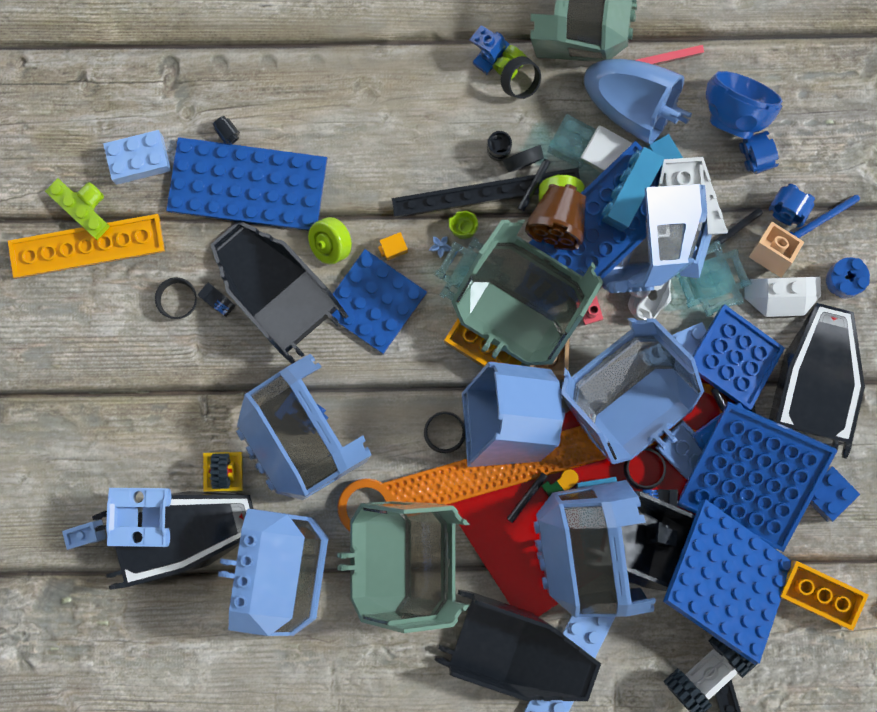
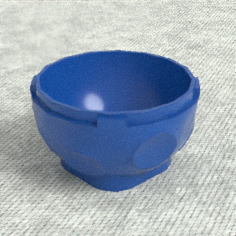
(741, 104)

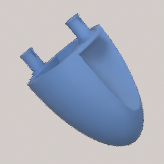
(636, 95)

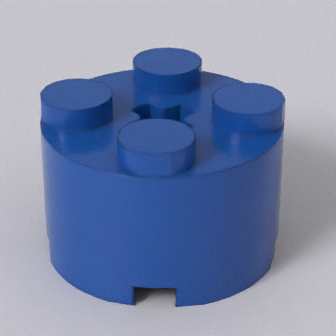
(759, 153)
(792, 205)
(844, 287)

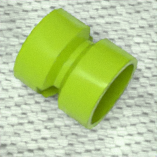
(510, 53)

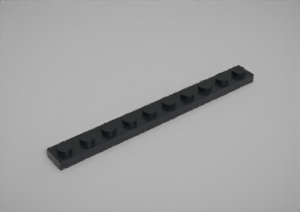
(469, 195)

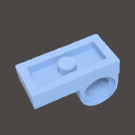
(83, 535)

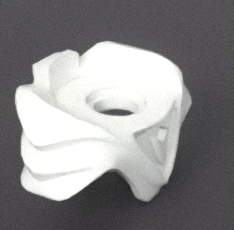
(644, 308)

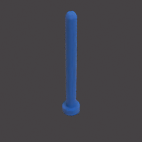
(825, 217)

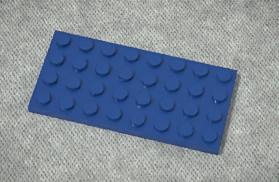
(246, 184)
(602, 242)

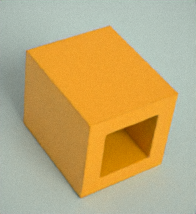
(393, 246)

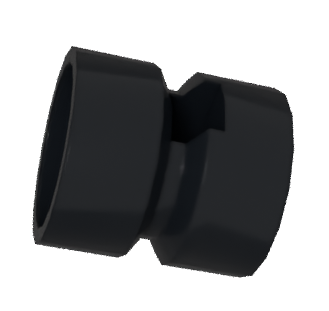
(499, 145)

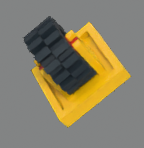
(222, 471)

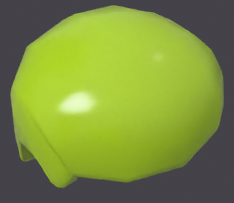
(463, 224)

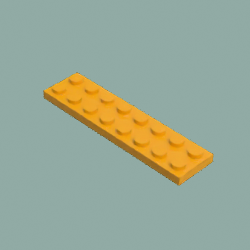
(79, 248)

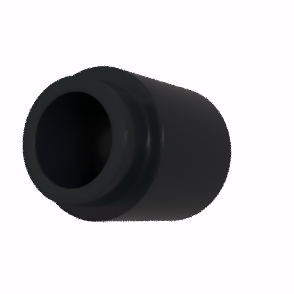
(226, 130)

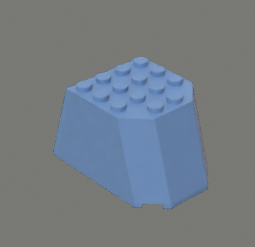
(511, 415)

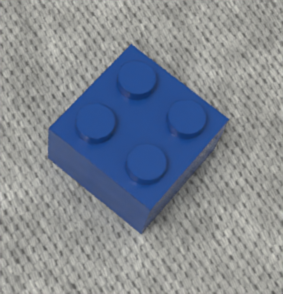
(833, 495)

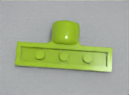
(80, 205)

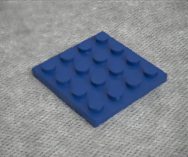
(376, 301)
(736, 357)

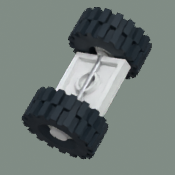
(707, 676)

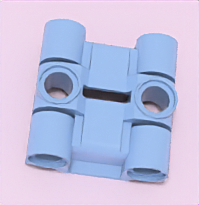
(123, 517)

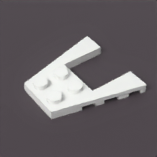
(693, 172)

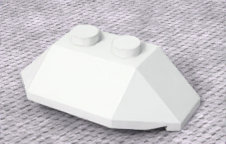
(783, 295)

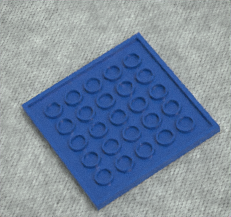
(758, 474)
(728, 582)

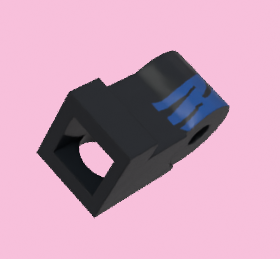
(216, 299)
(667, 496)

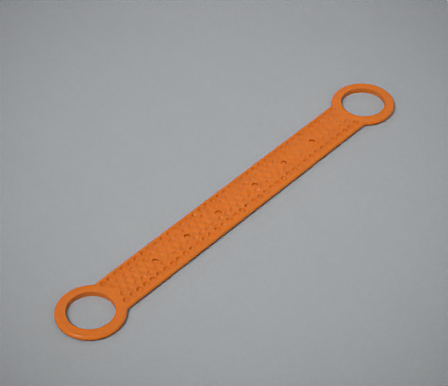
(459, 482)

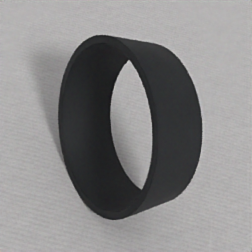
(508, 71)
(523, 158)
(163, 286)
(439, 450)
(636, 485)

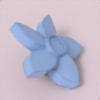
(441, 246)

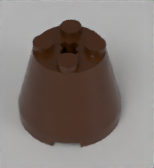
(559, 218)

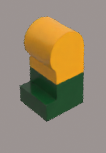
(565, 482)

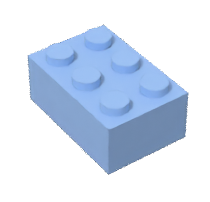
(137, 157)

